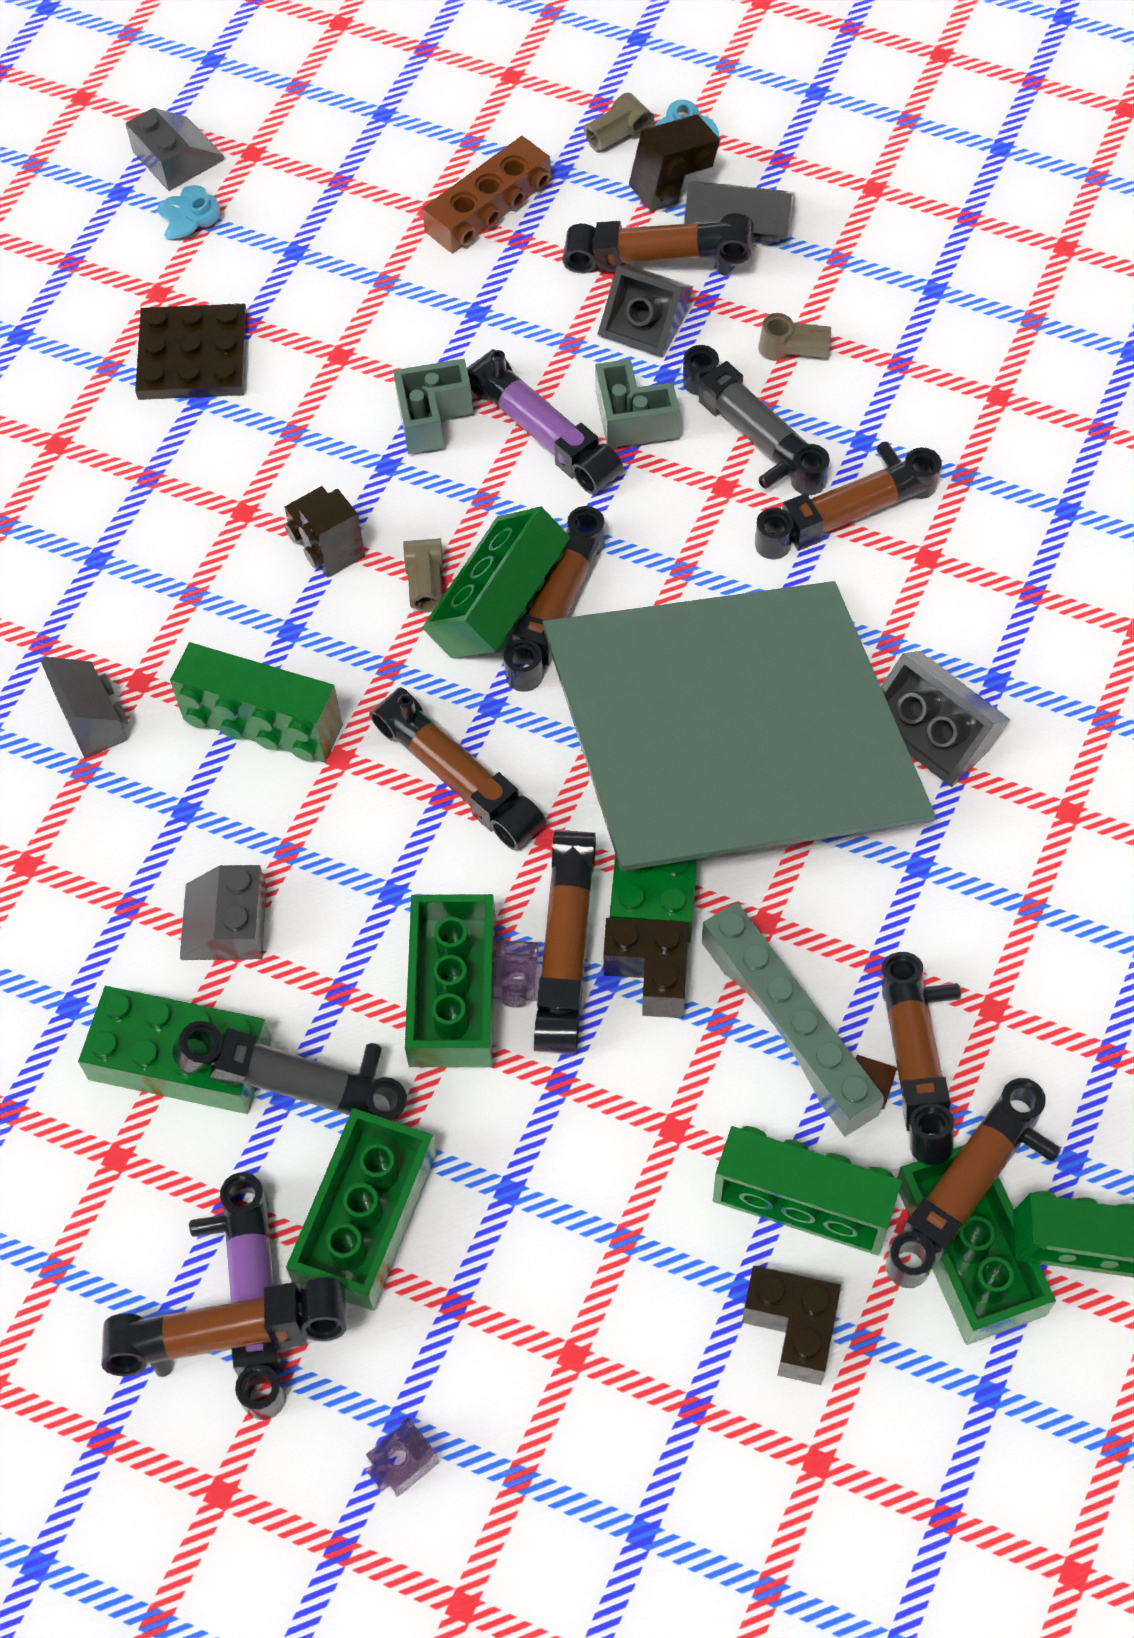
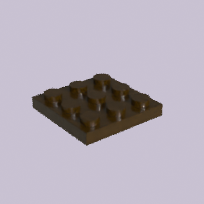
(191, 351)

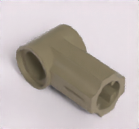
(626, 117)
(783, 337)
(424, 566)

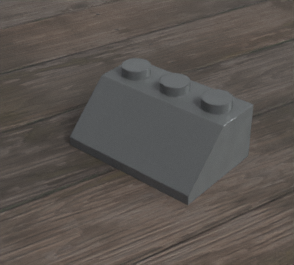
(765, 207)
(940, 717)

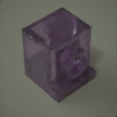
(512, 961)
(418, 1461)

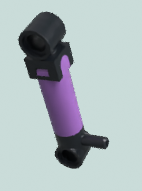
(574, 447)
(249, 1273)

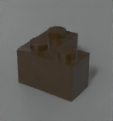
(667, 155)
(326, 529)
(650, 952)
(801, 1309)

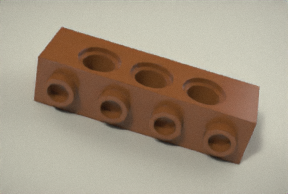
(487, 194)

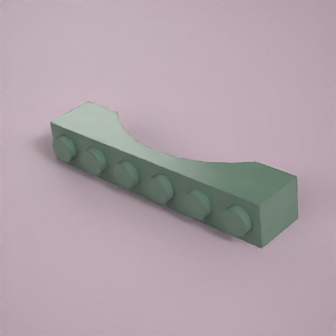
(828, 1064)

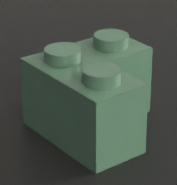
(429, 395)
(632, 412)

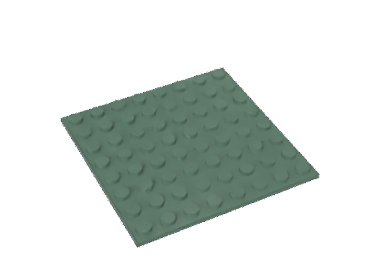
(733, 725)

